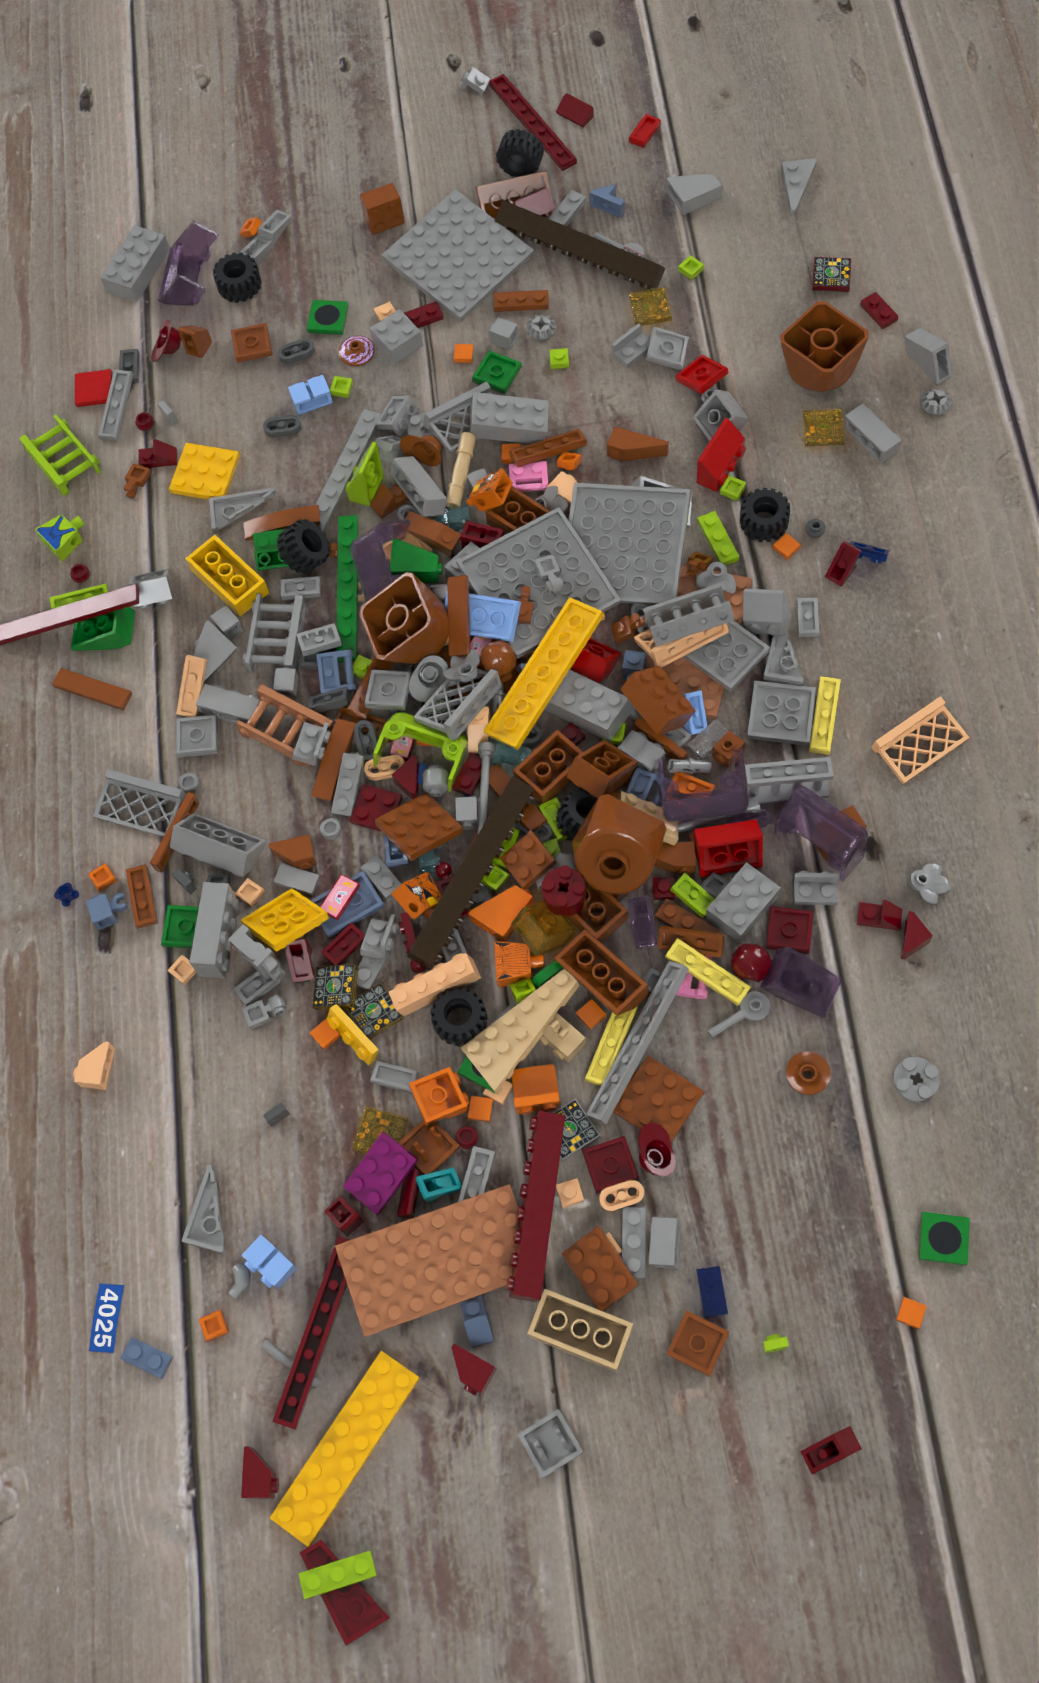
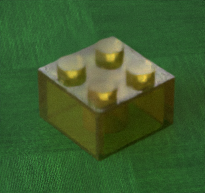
(542, 929)

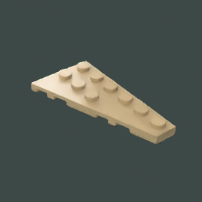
(513, 1035)

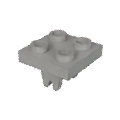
(550, 1443)

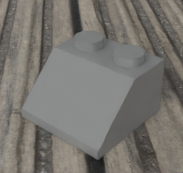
(716, 409)
(153, 587)
(766, 611)

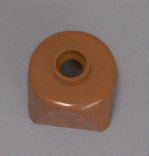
(823, 348)
(405, 621)
(617, 846)

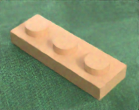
(191, 685)

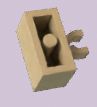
(562, 1038)

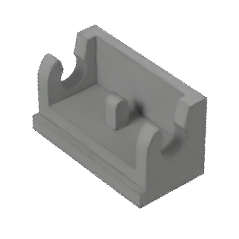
(665, 1242)

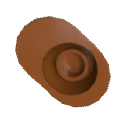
(424, 449)

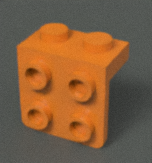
(535, 1089)

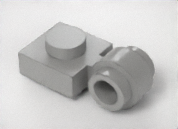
(549, 569)
(258, 1013)

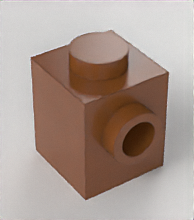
(724, 749)

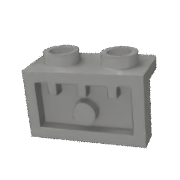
(630, 346)
(397, 415)
(318, 639)
(310, 743)
(816, 888)
(379, 938)

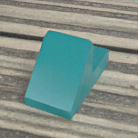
(438, 1184)

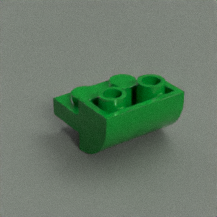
(266, 550)

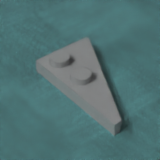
(796, 179)
(231, 507)
(781, 664)
(205, 1222)

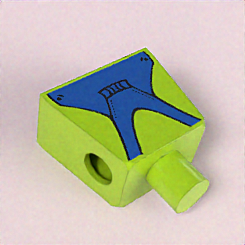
(61, 535)

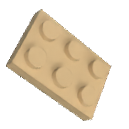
(650, 808)

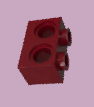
(479, 534)

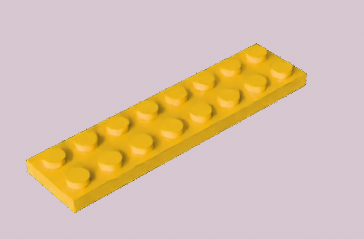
(543, 673)
(344, 1449)

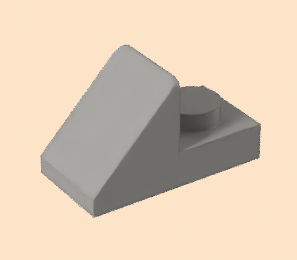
(389, 447)

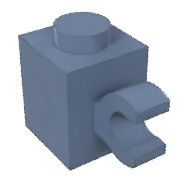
(633, 662)
(104, 910)

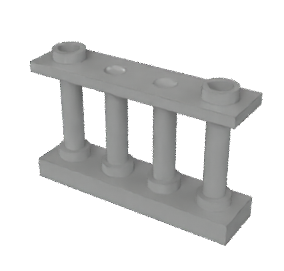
(688, 614)
(291, 644)
(777, 780)

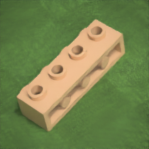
(427, 986)

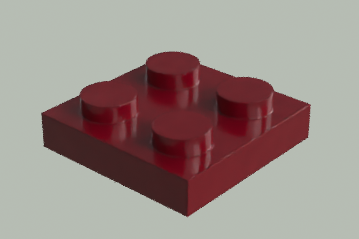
(372, 804)

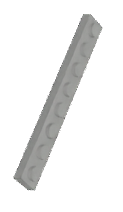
(343, 470)
(637, 1042)

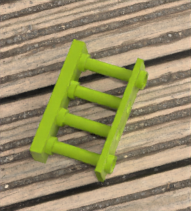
(51, 469)

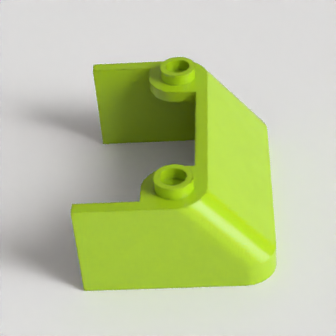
(404, 725)

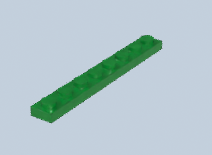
(347, 586)

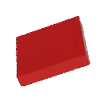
(701, 374)
(92, 387)

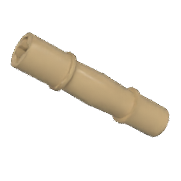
(460, 470)

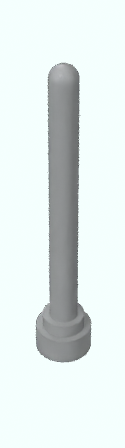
(486, 751)
(753, 807)

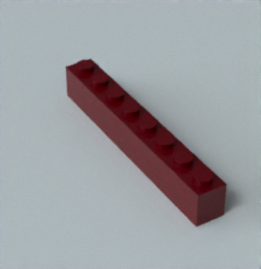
(537, 1206)
(312, 1344)

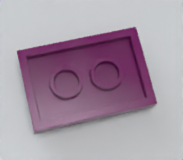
(380, 1173)

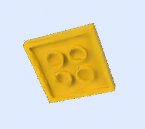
(204, 471)
(284, 919)

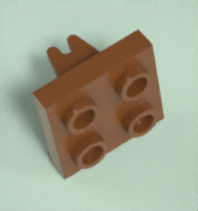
(430, 1145)

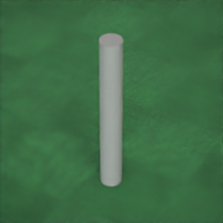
(283, 1358)

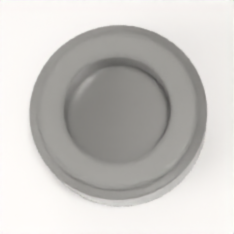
(189, 783)
(330, 829)

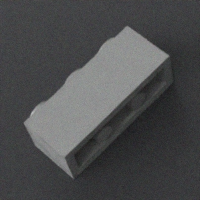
(872, 433)
(226, 704)

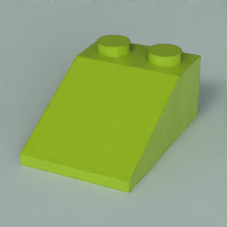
(366, 477)

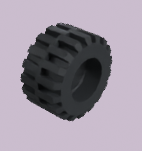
(519, 153)
(237, 277)
(769, 502)
(303, 546)
(567, 815)
(456, 999)

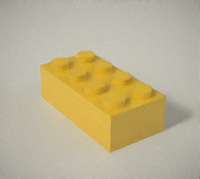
(227, 575)

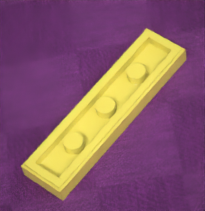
(824, 715)
(708, 972)
(609, 1046)

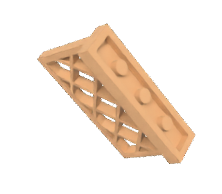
(673, 650)
(907, 728)

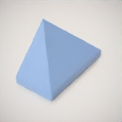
(697, 722)

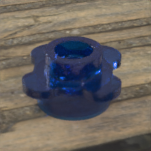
(62, 890)

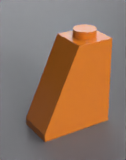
(499, 912)

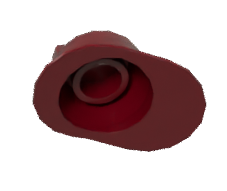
(167, 342)
(656, 1150)

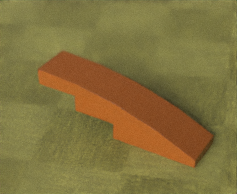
(281, 520)
(338, 743)

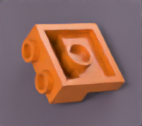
(439, 1096)

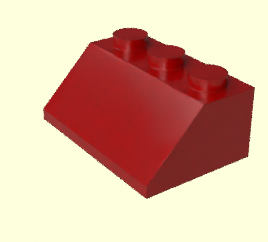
(720, 456)
(596, 661)
(728, 847)

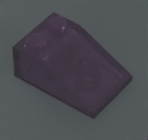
(801, 982)

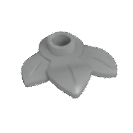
(551, 500)
(709, 578)
(463, 668)
(932, 882)

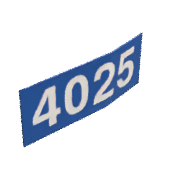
(106, 1318)

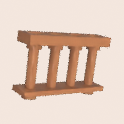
(284, 706)

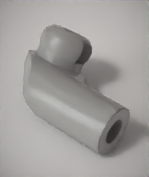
(242, 1280)

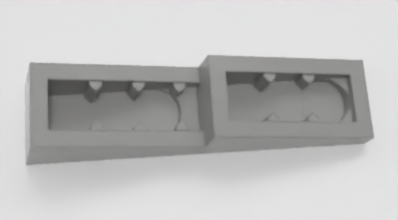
(267, 236)

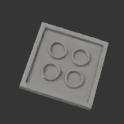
(729, 656)
(781, 713)

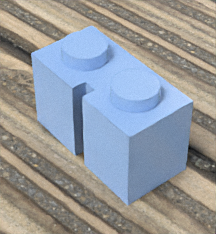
(310, 395)
(269, 1262)

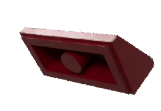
(575, 110)
(409, 1195)

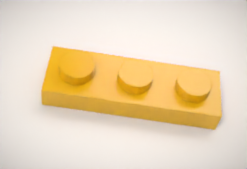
(352, 1034)

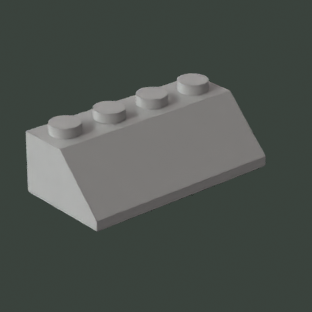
(217, 844)

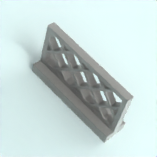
(449, 409)
(469, 705)
(140, 786)

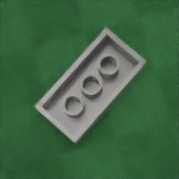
(135, 263)
(508, 418)
(589, 706)
(213, 930)

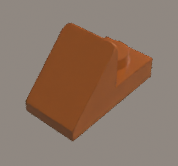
(388, 500)

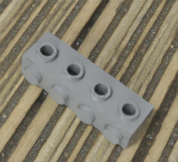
(418, 486)

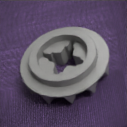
(546, 331)
(932, 406)

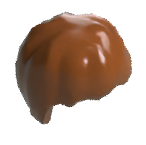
(499, 657)

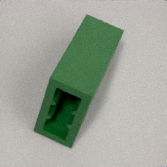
(415, 560)

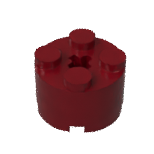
(553, 889)

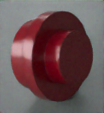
(144, 421)
(79, 573)
(467, 1137)

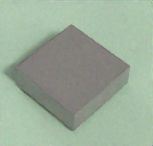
(167, 412)

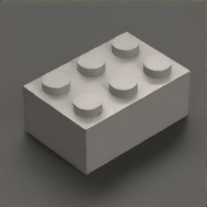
(743, 902)

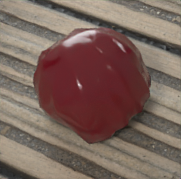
(751, 962)

